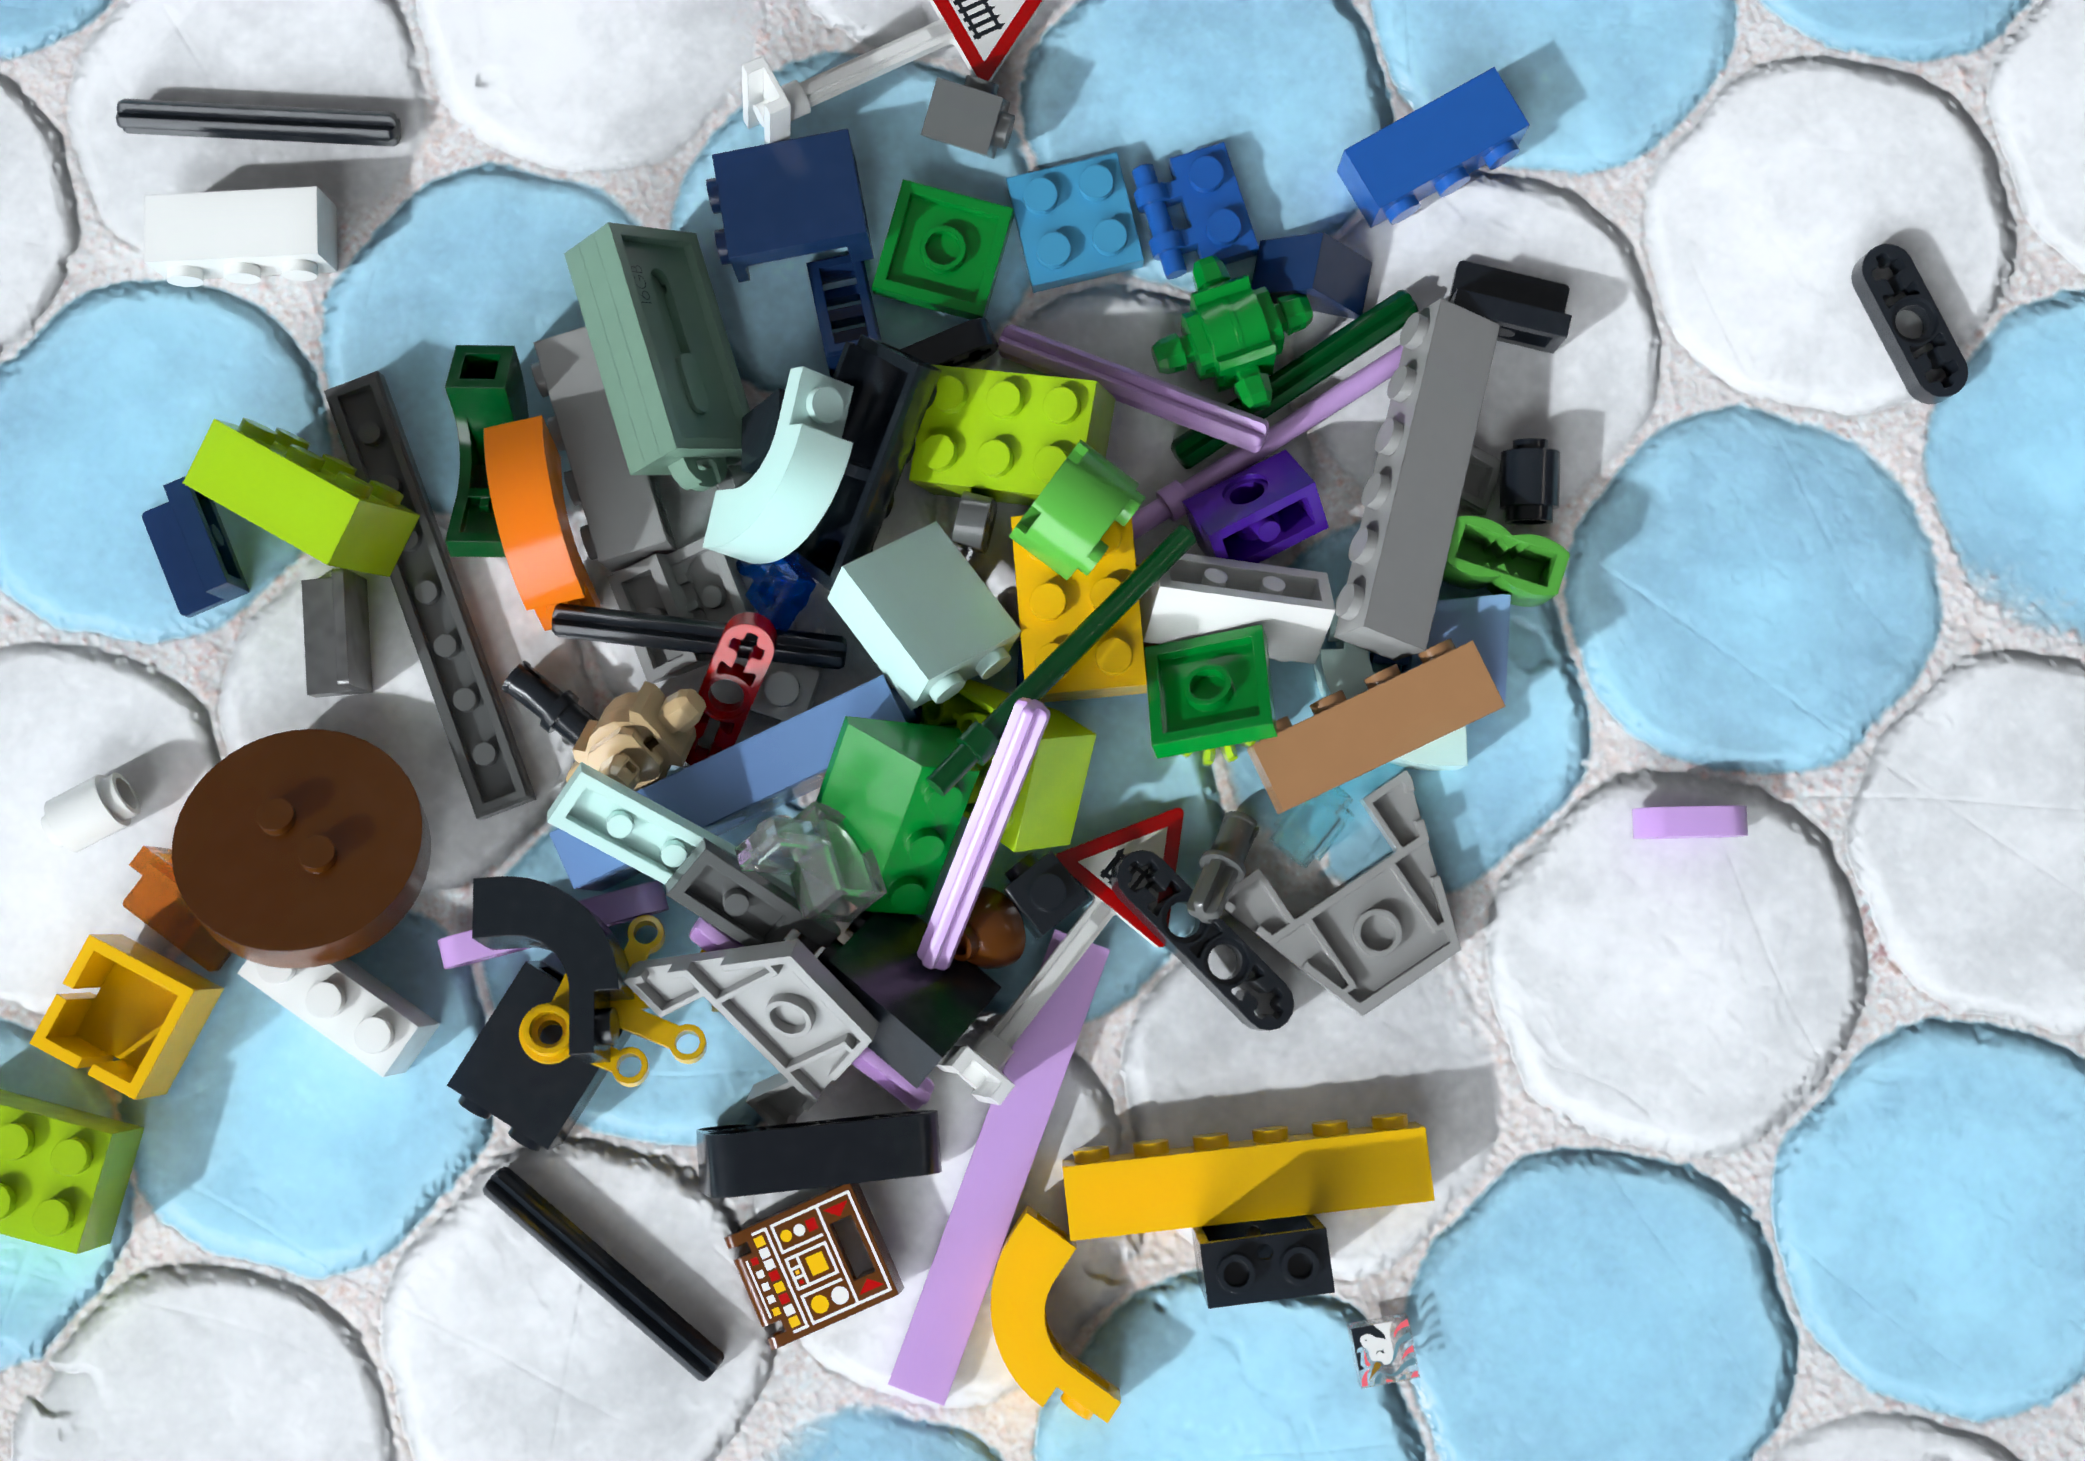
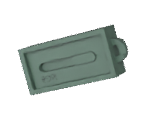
(661, 352)

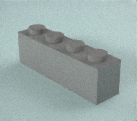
(620, 508)

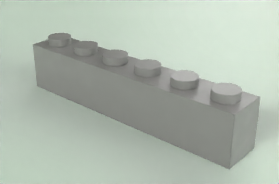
(1416, 481)

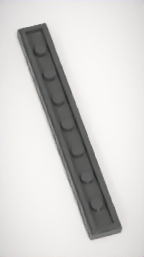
(435, 605)

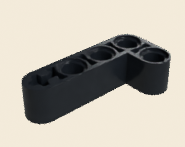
(817, 1153)

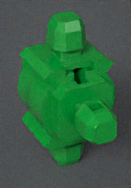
(1232, 333)

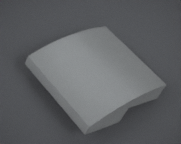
(680, 584)

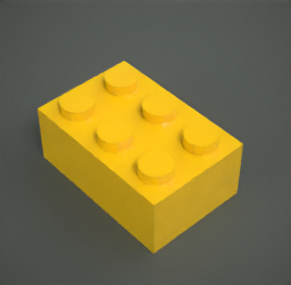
(1055, 607)

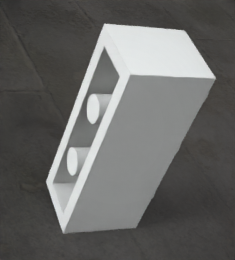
(240, 235)
(1223, 595)
(350, 1011)

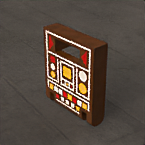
(801, 1269)

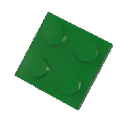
(943, 250)
(1210, 692)

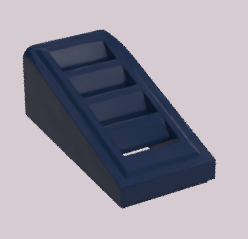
(835, 270)

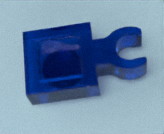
(778, 589)

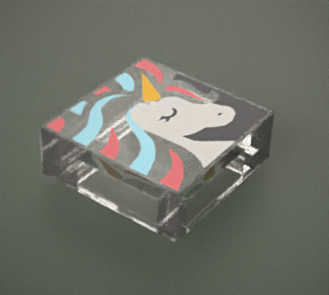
(1383, 1350)

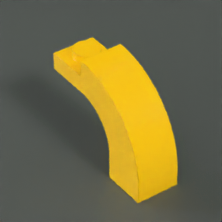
(1021, 1282)

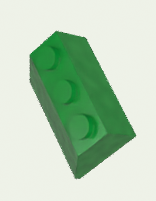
(883, 791)

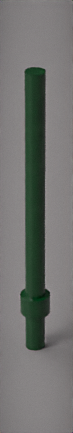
(982, 739)

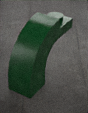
(484, 392)

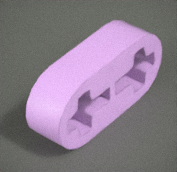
(1690, 822)

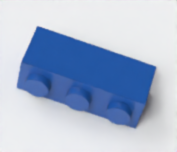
(1433, 149)

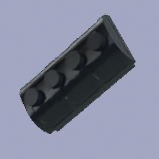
(882, 423)

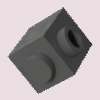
(969, 116)

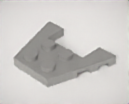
(1374, 929)
(780, 1004)

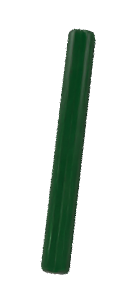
(1311, 368)

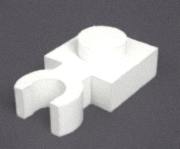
(787, 689)

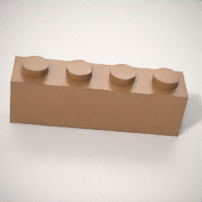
(1376, 725)

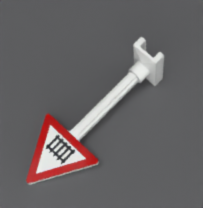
(978, 29)
(1091, 868)

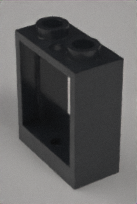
(1278, 1264)

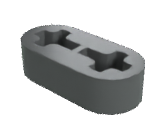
(974, 522)

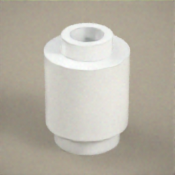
(90, 812)

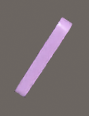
(610, 907)

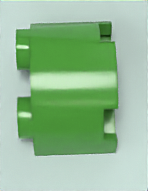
(1076, 511)

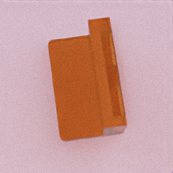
(162, 908)

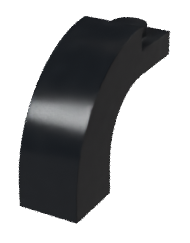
(534, 914)

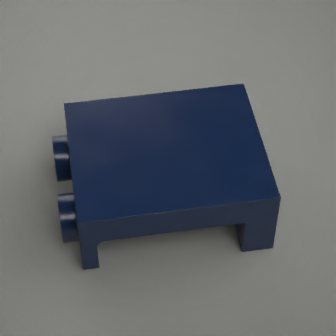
(789, 201)

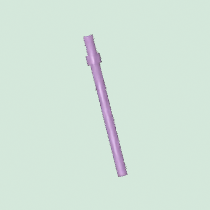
(1170, 497)

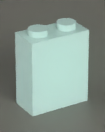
(924, 616)

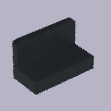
(1523, 305)

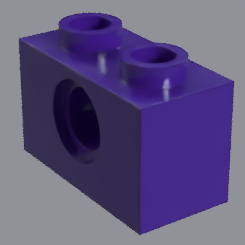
(1257, 511)

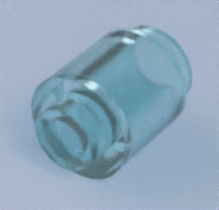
(1313, 826)

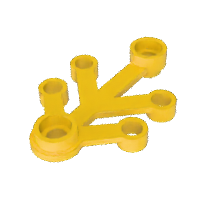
(630, 1016)

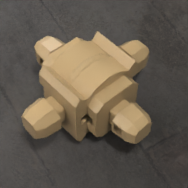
(640, 736)

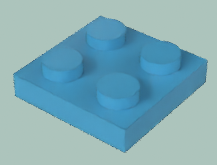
(1075, 222)

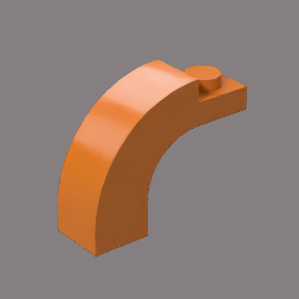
(533, 517)

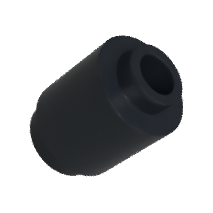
(1529, 482)

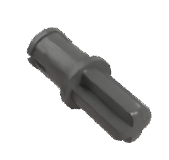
(1222, 866)

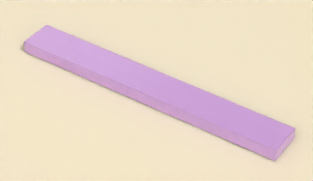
(994, 1185)

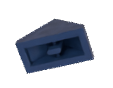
(1316, 267)

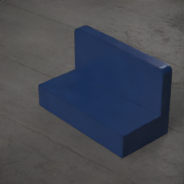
(194, 550)

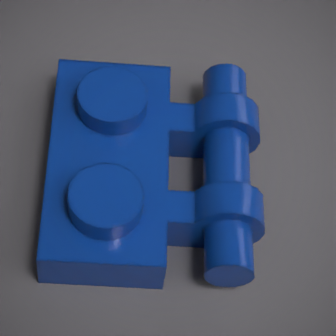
(1211, 205)

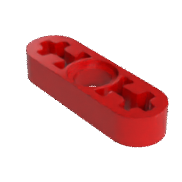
(748, 678)

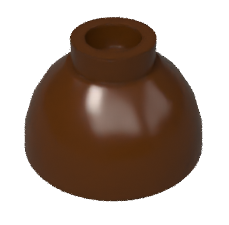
(993, 932)

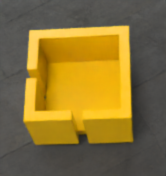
(142, 1015)

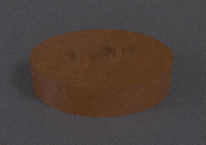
(302, 848)

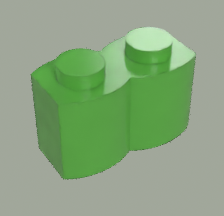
(1515, 565)

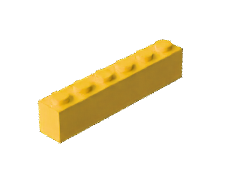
(1247, 1178)

